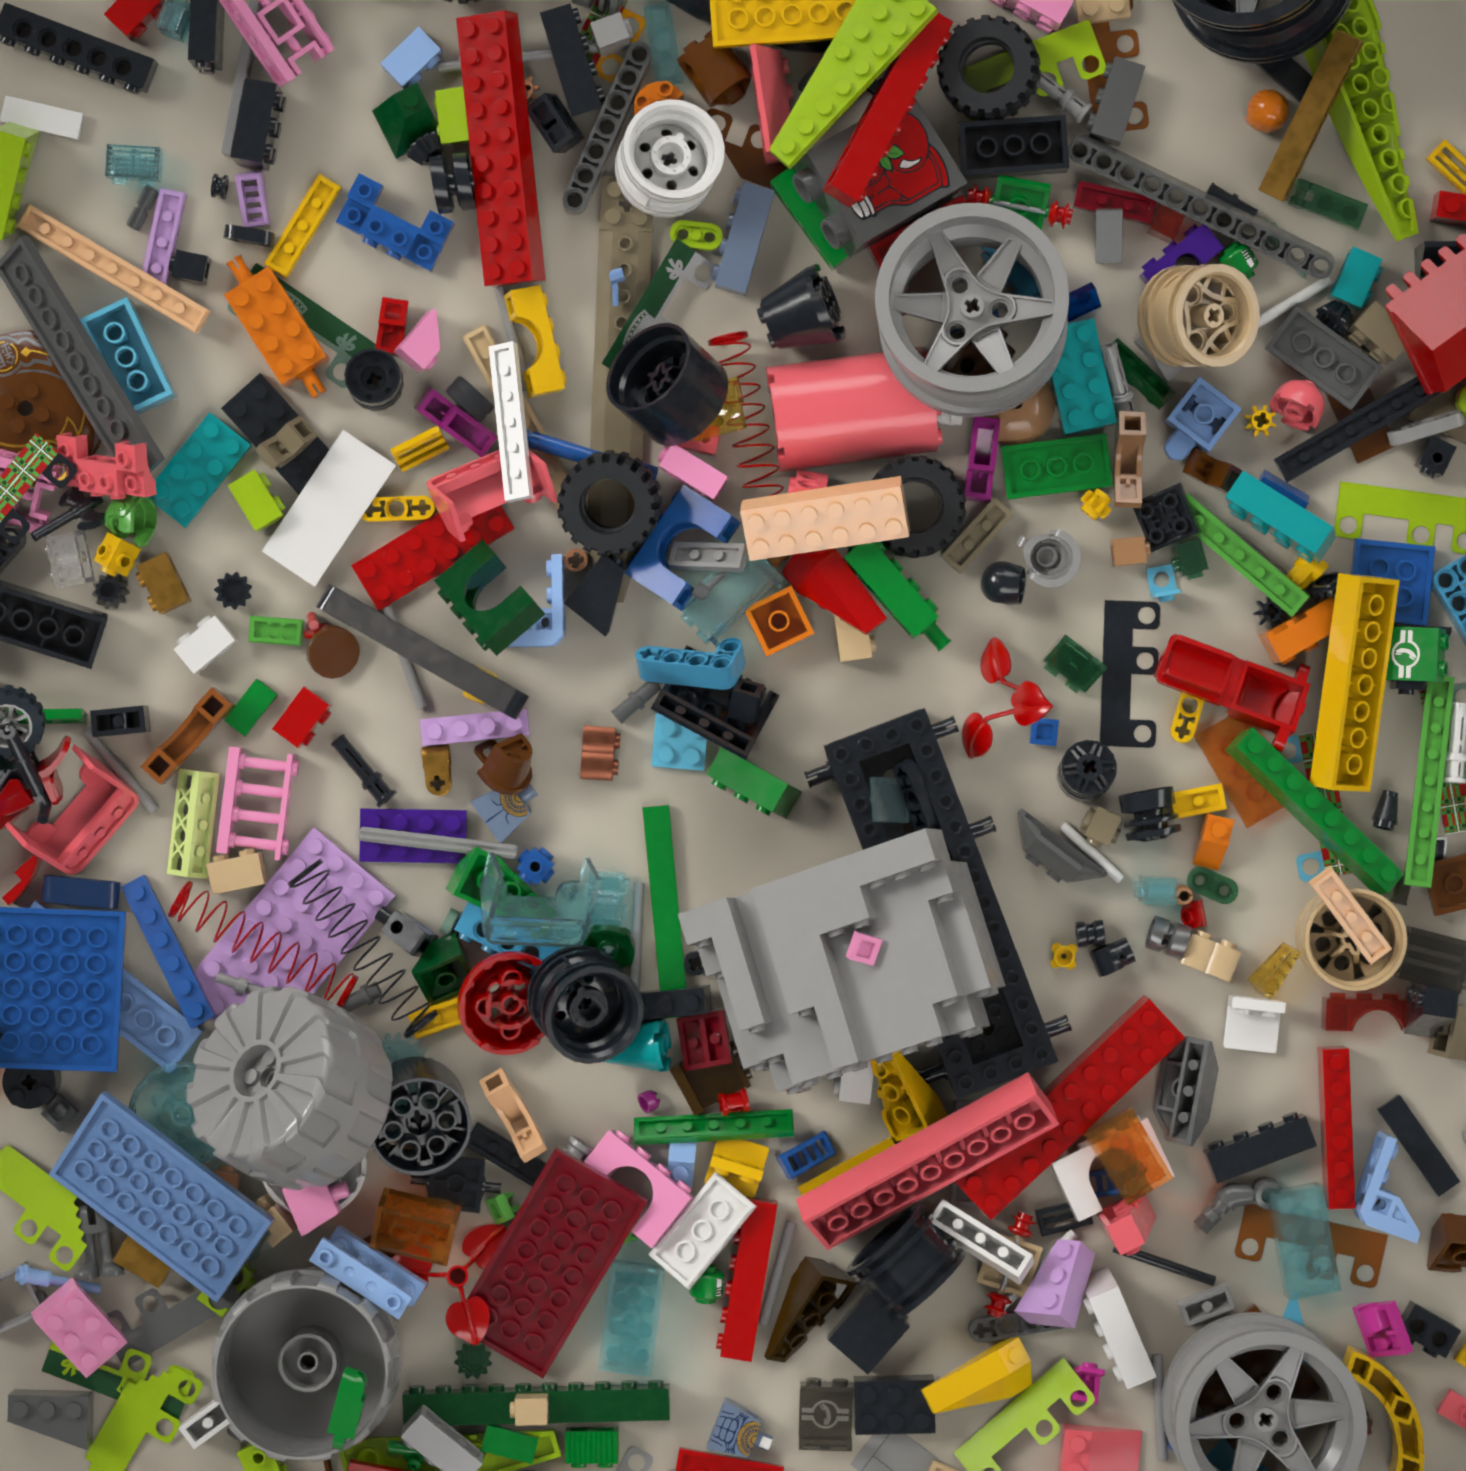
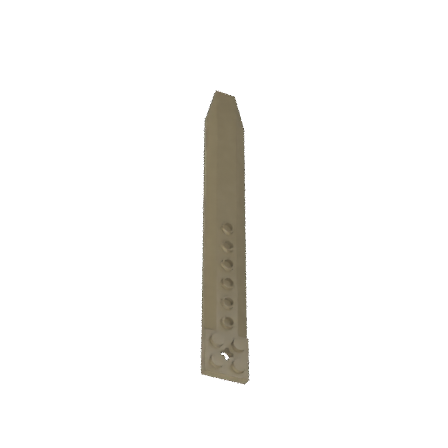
(627, 244)

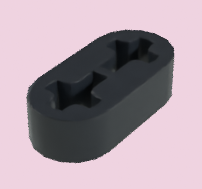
(248, 235)

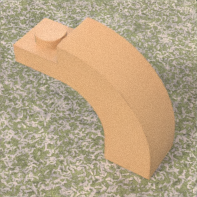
(514, 1114)

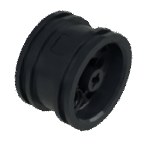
(906, 1262)

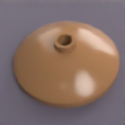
(1029, 421)

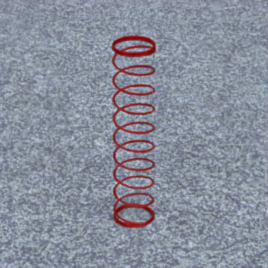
(729, 339)
(182, 899)

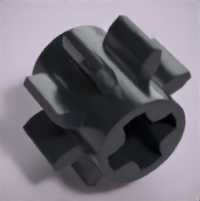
(1266, 618)

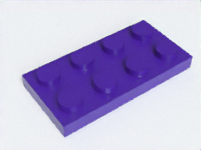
(425, 821)

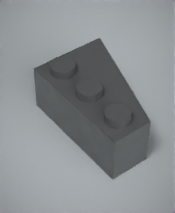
(54, 1413)

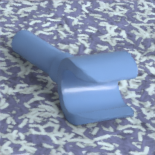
(616, 276)

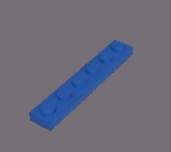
(168, 951)

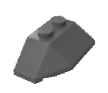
(1054, 852)
(1186, 1090)

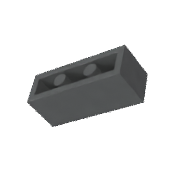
(1115, 100)

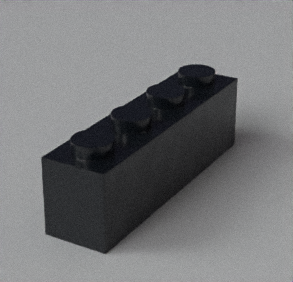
(571, 60)
(1260, 1147)

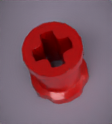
(733, 1102)

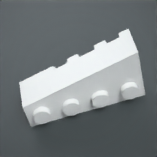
(1118, 1329)

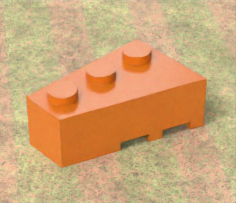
(1299, 632)

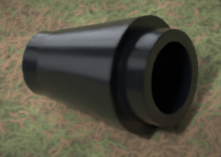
(1386, 811)

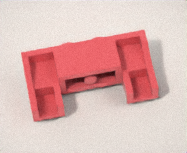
(108, 475)

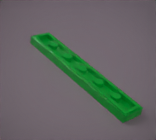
(713, 1127)

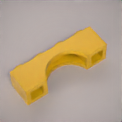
(529, 309)

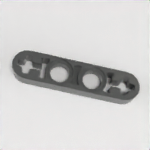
(1019, 1328)

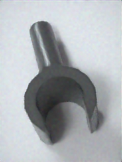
(701, 591)

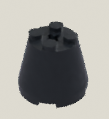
(802, 312)

